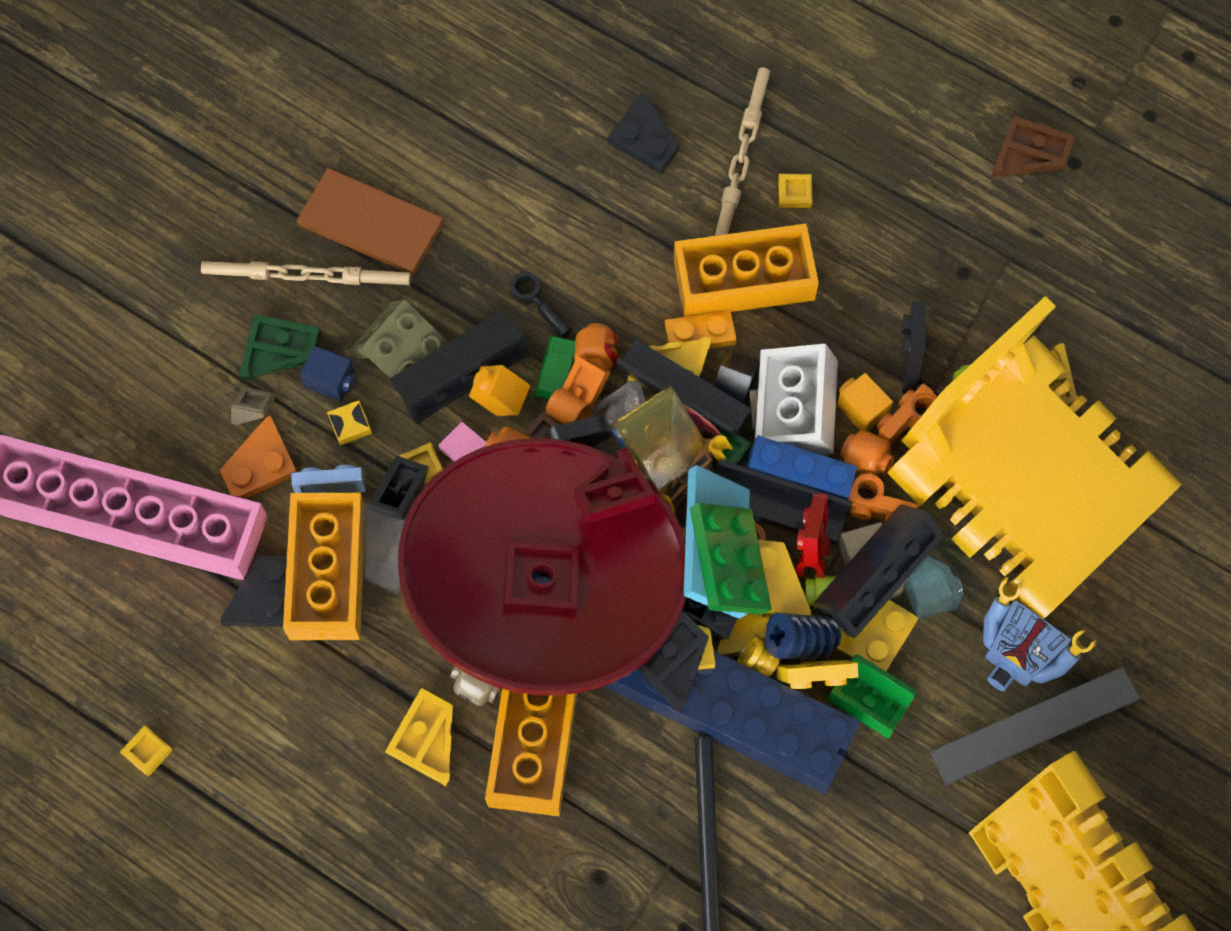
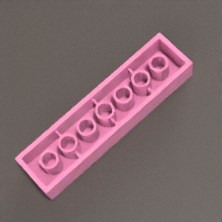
(129, 508)

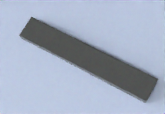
(1034, 726)

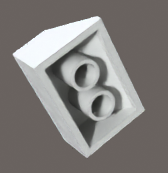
(798, 397)

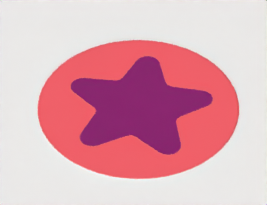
(701, 422)

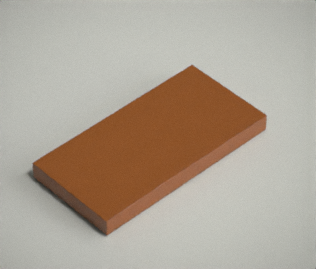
(370, 221)

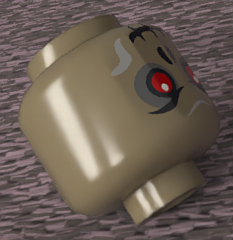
(473, 689)

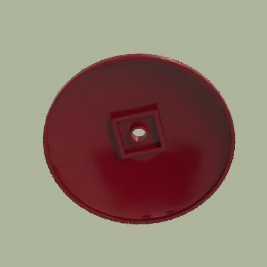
(513, 514)

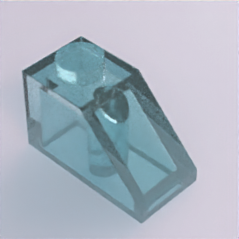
(933, 589)

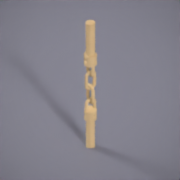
(751, 122)
(350, 275)

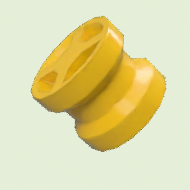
(757, 657)

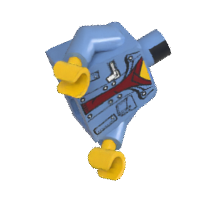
(1025, 644)

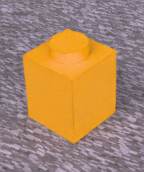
(499, 390)
(863, 402)

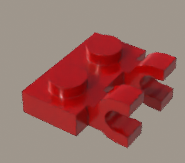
(814, 539)

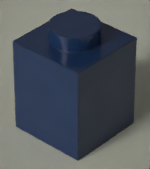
(328, 374)

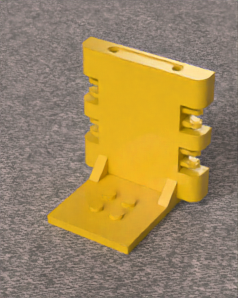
(1030, 468)
(1071, 857)

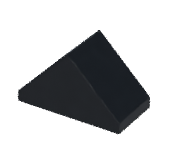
(737, 375)
(399, 488)

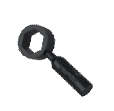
(544, 308)

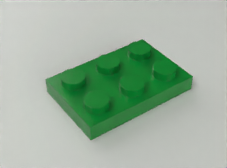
(730, 559)

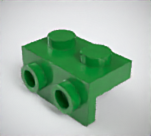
(873, 697)

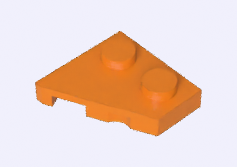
(258, 462)

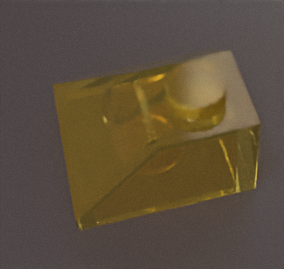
(661, 438)

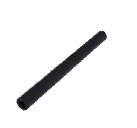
(707, 834)

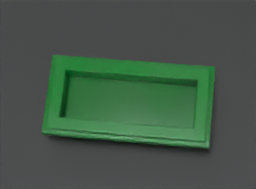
(555, 366)

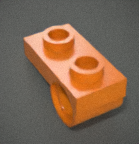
(579, 392)
(906, 416)
(878, 507)

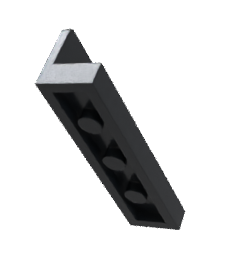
(452, 368)
(660, 372)
(781, 501)
(879, 568)

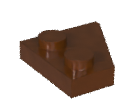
(1032, 149)

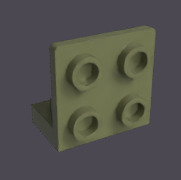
(397, 339)

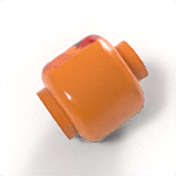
(597, 344)

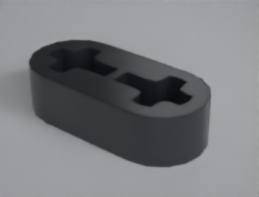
(585, 431)

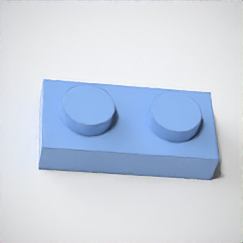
(340, 480)

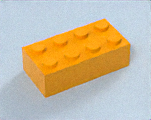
(745, 270)
(324, 566)
(530, 752)

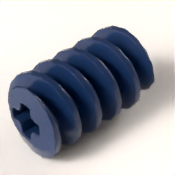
(802, 636)

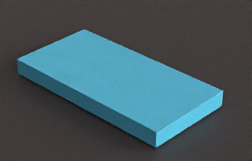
(709, 489)

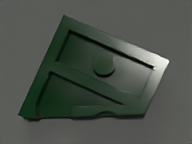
(277, 346)

